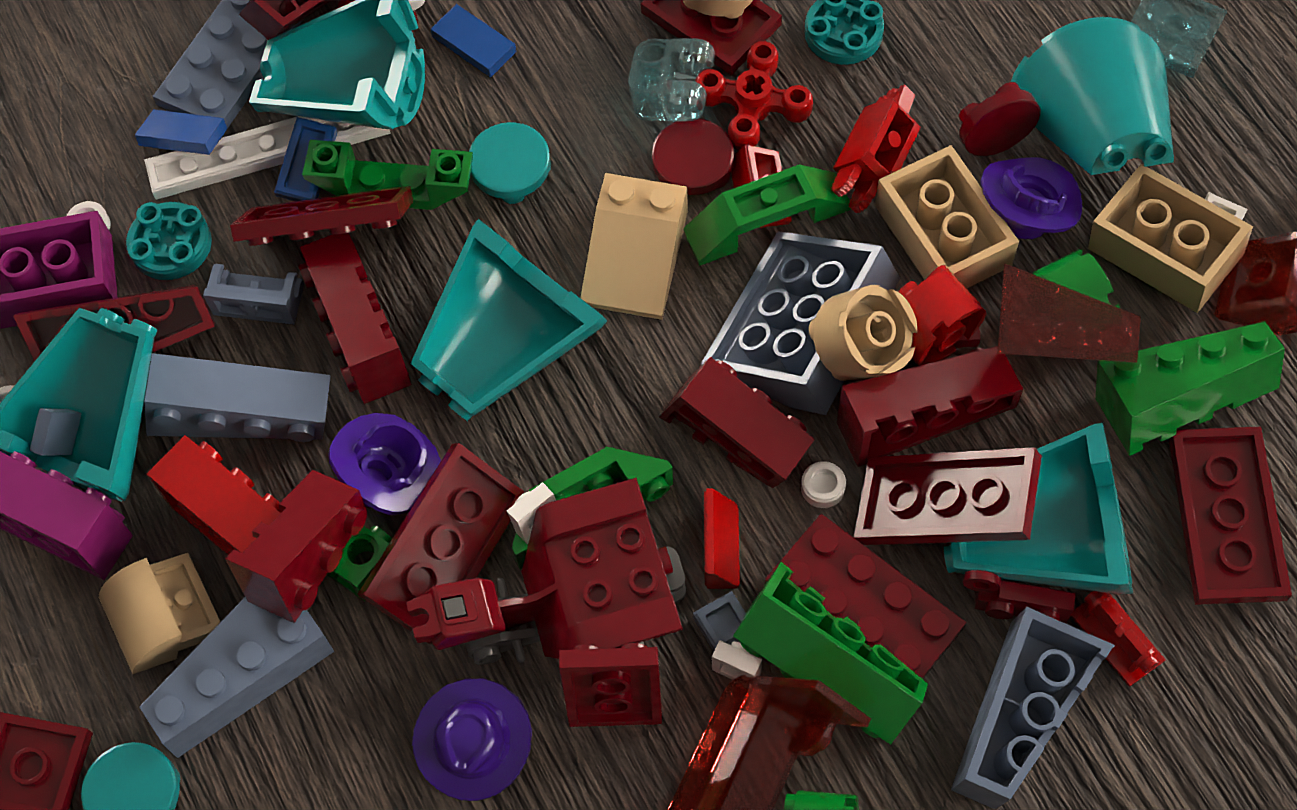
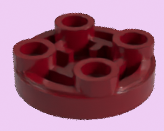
(998, 121)
(693, 156)

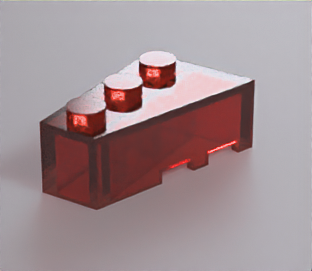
(1062, 323)

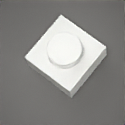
(525, 507)
(735, 661)

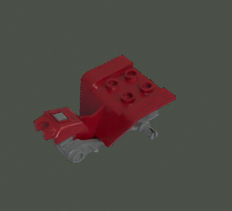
(587, 582)

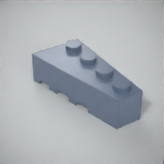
(233, 400)
(232, 672)
(1026, 701)

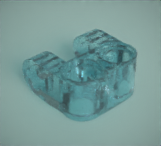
(654, 76)

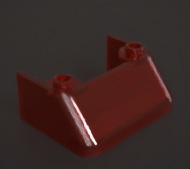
(756, 740)

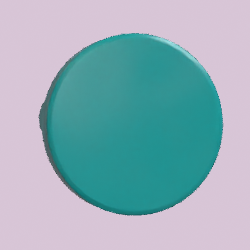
(844, 30)
(510, 161)
(168, 240)
(131, 779)

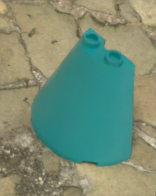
(346, 67)
(1101, 94)
(497, 325)
(97, 370)
(1074, 529)

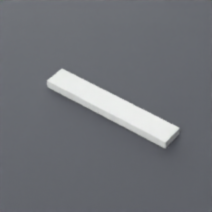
(237, 156)

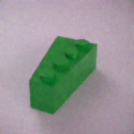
(1187, 382)
(812, 644)

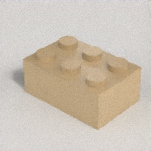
(945, 219)
(1169, 237)

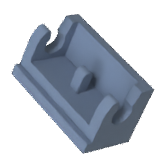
(253, 296)

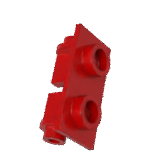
(1132, 651)

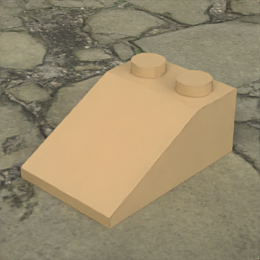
(634, 245)

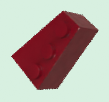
(740, 422)
(300, 546)

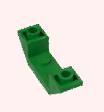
(336, 170)
(759, 203)
(601, 470)

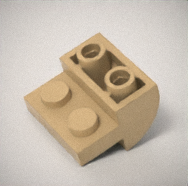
(157, 610)

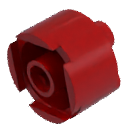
(942, 314)

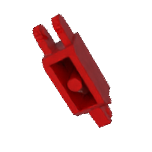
(876, 147)

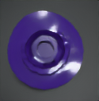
(1032, 196)
(384, 461)
(472, 739)

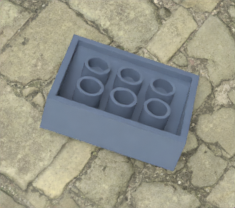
(769, 325)

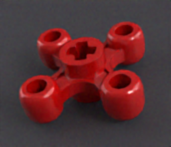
(755, 95)

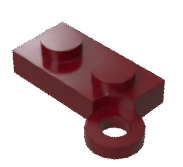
(1008, 599)

